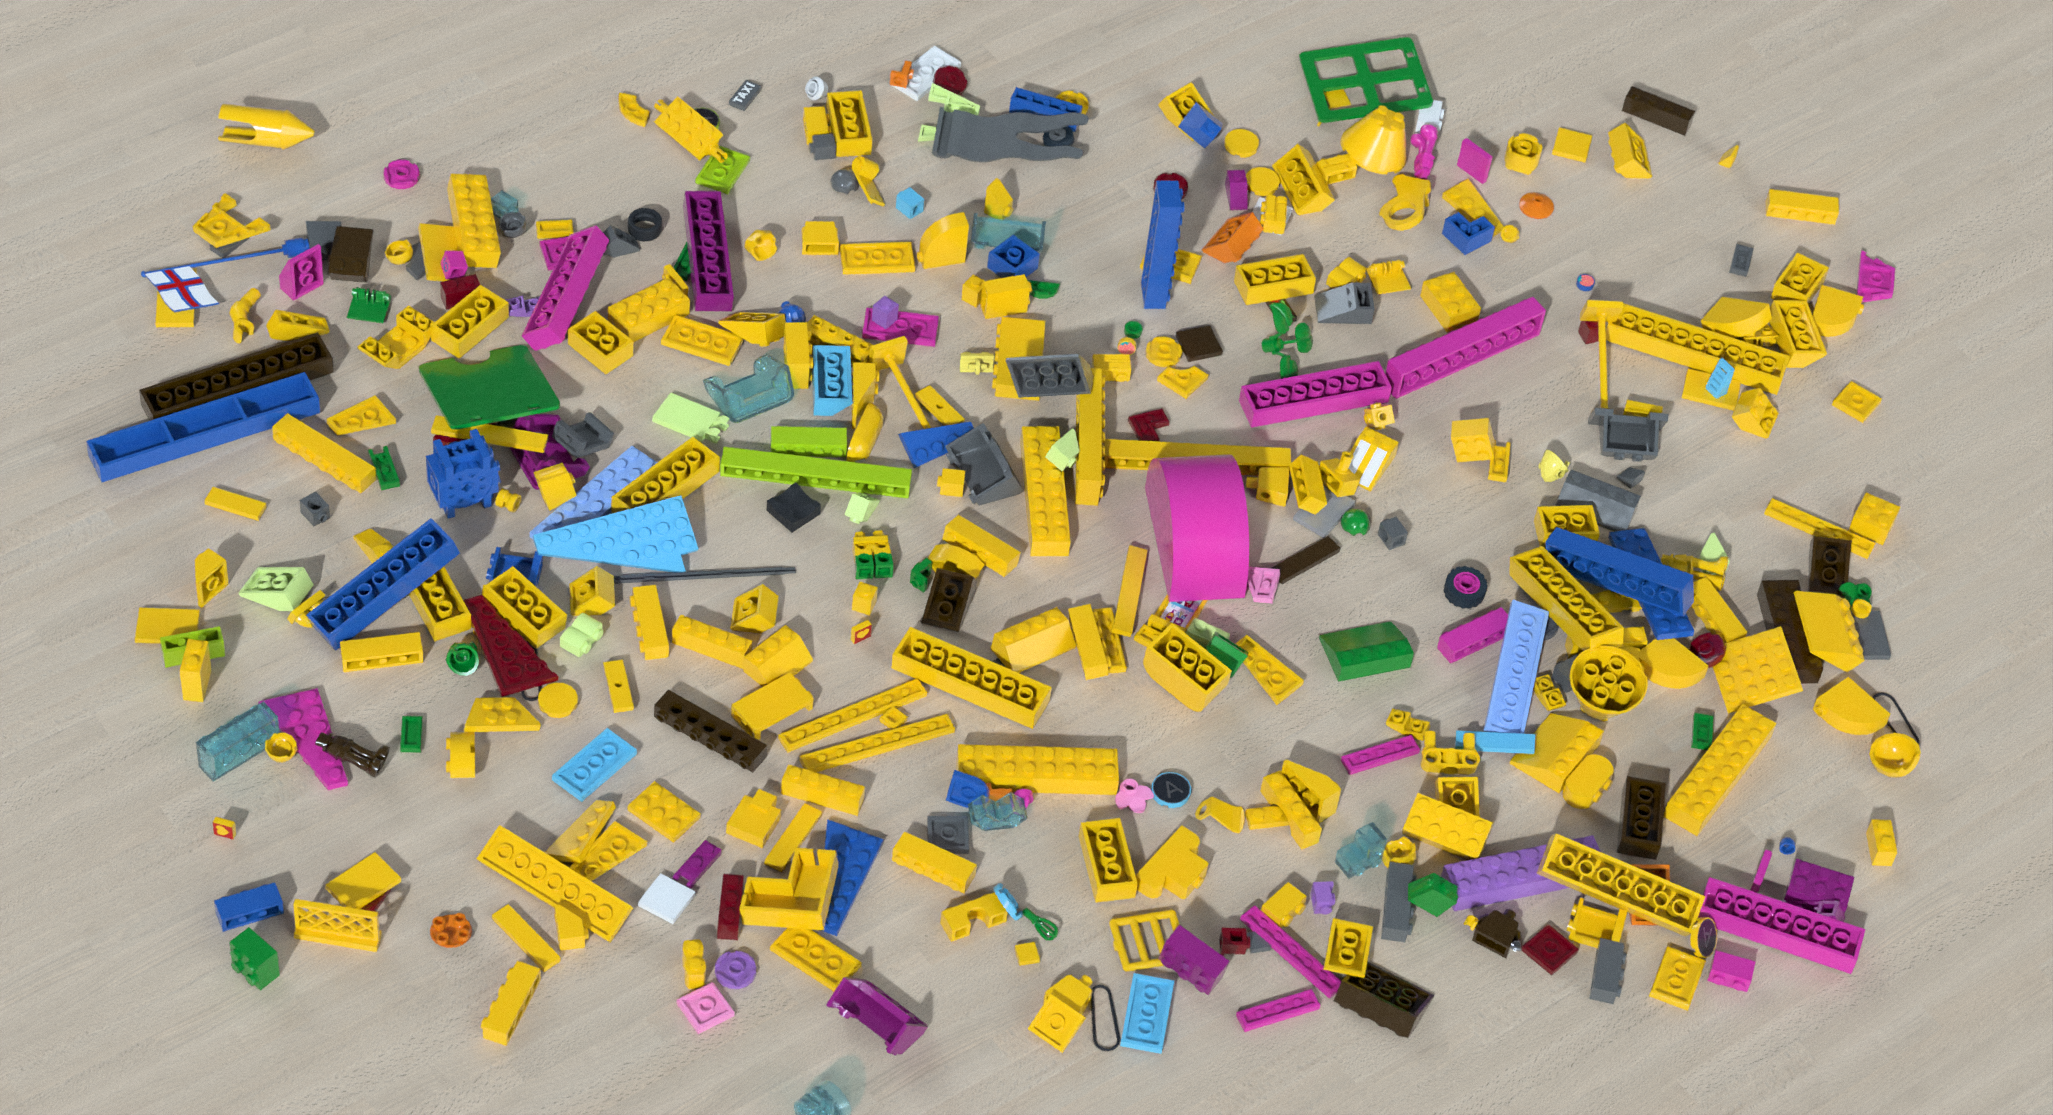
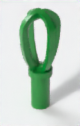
(1037, 921)

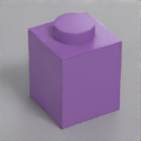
(885, 312)

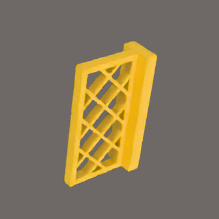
(341, 933)

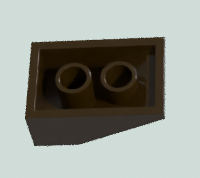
(351, 254)
(1828, 564)
(949, 599)

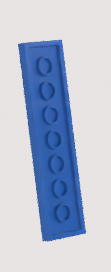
(1662, 622)

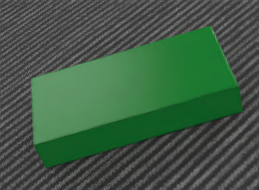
(411, 734)

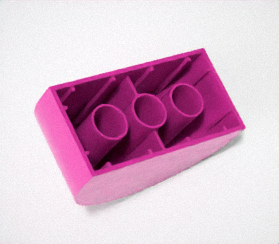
(1200, 526)

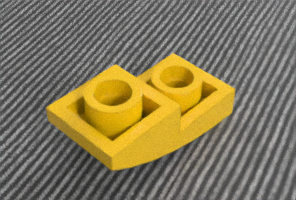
(1547, 694)
(1404, 724)

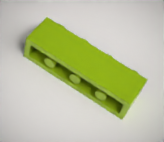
(809, 441)

